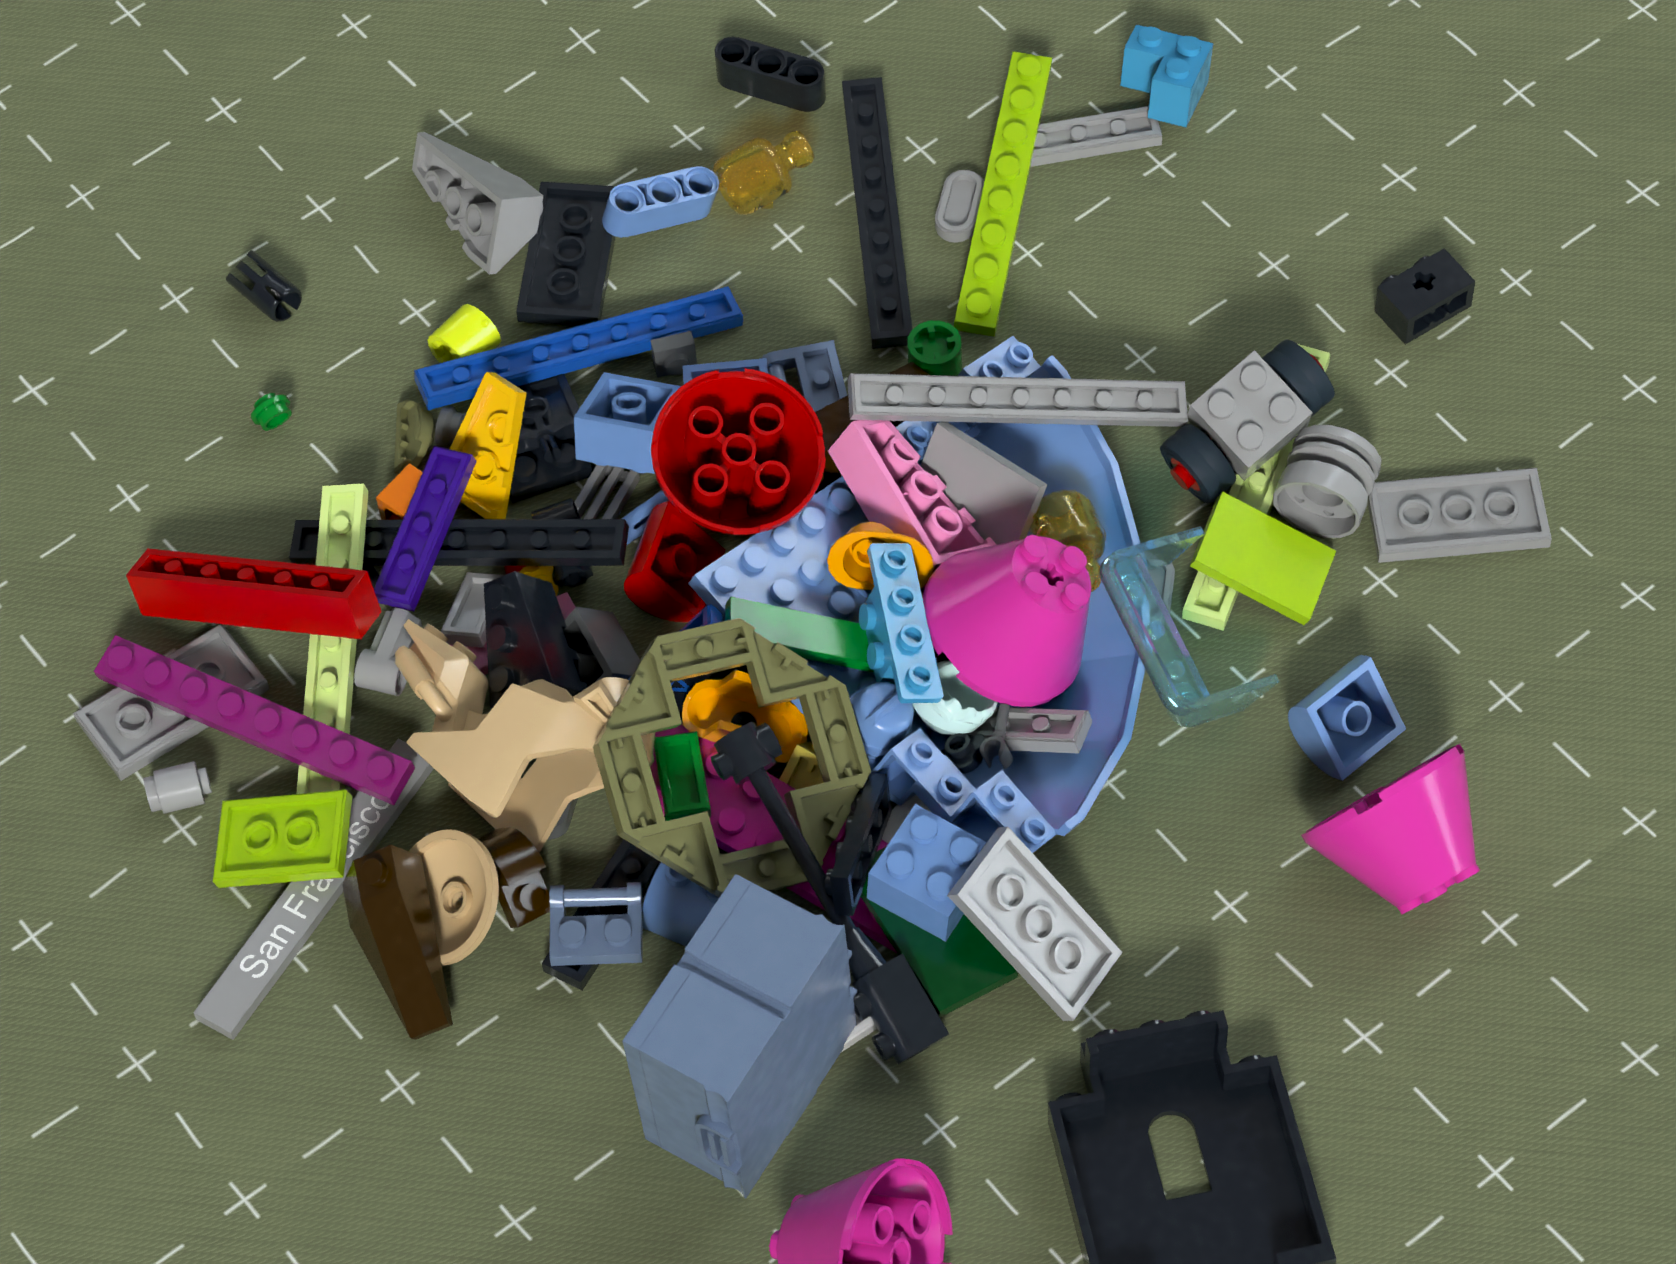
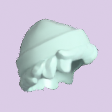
(959, 709)

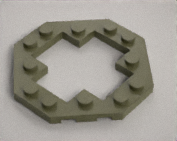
(776, 677)

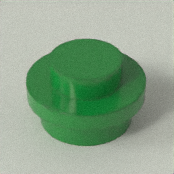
(271, 411)

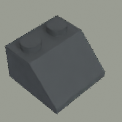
(599, 645)

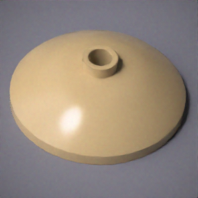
(460, 890)

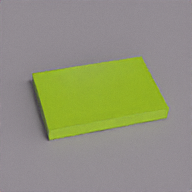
(1263, 558)
(282, 839)

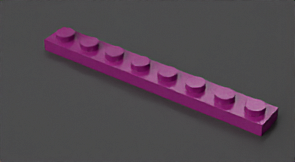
(255, 720)

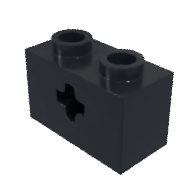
(1424, 295)

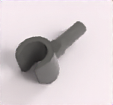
(996, 743)

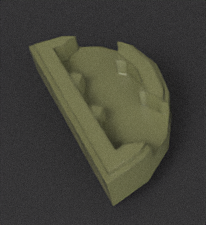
(413, 434)

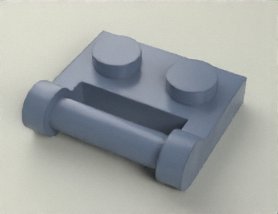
(816, 370)
(596, 937)

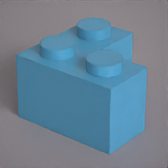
(1169, 69)

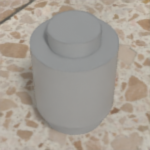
(177, 787)

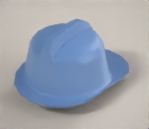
(882, 717)

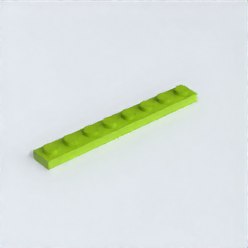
(1003, 194)

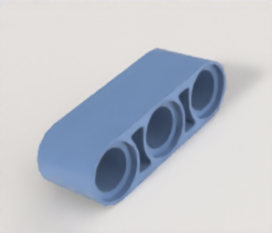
(660, 201)

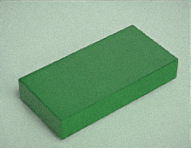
(681, 775)

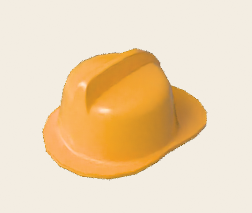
(850, 561)

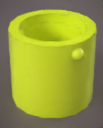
(464, 334)

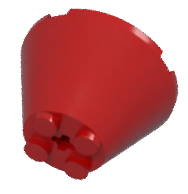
(738, 451)

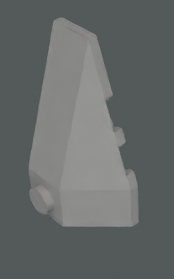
(483, 202)

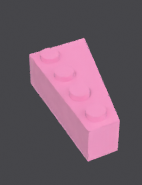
(899, 493)

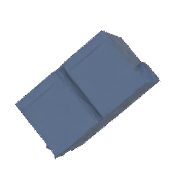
(741, 1033)

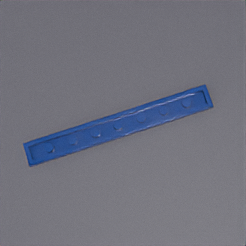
(578, 346)

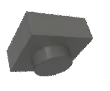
(672, 353)

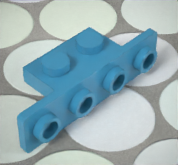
(898, 627)

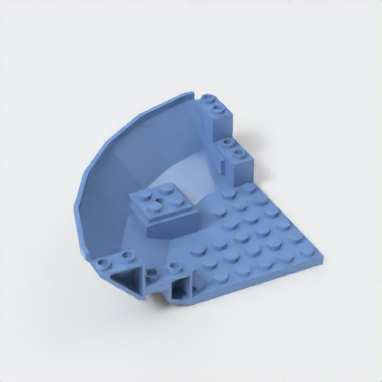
(1039, 790)

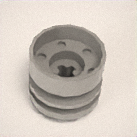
(1327, 481)

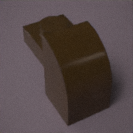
(519, 879)

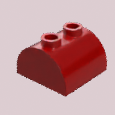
(666, 561)

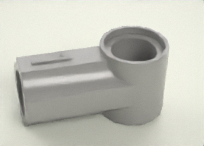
(377, 665)

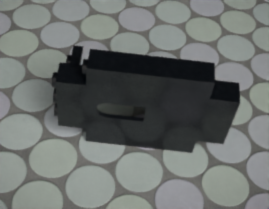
(1246, 1132)

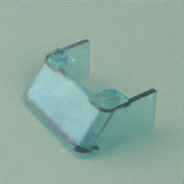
(1157, 638)

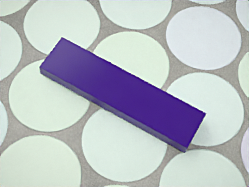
(424, 528)

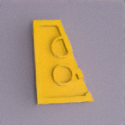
(492, 437)

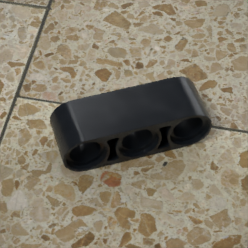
(770, 74)

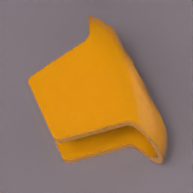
(715, 702)

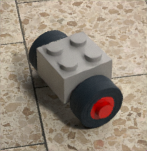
(1246, 419)

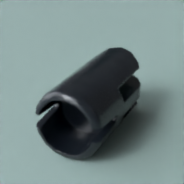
(268, 289)

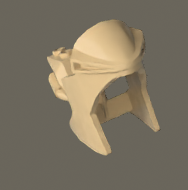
(490, 751)

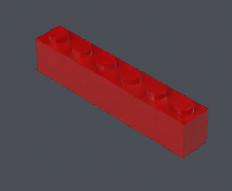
(254, 593)

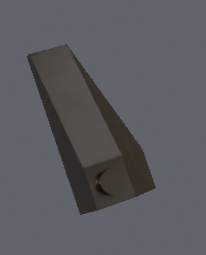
(397, 933)

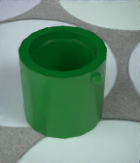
(936, 348)

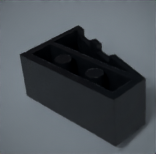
(526, 636)

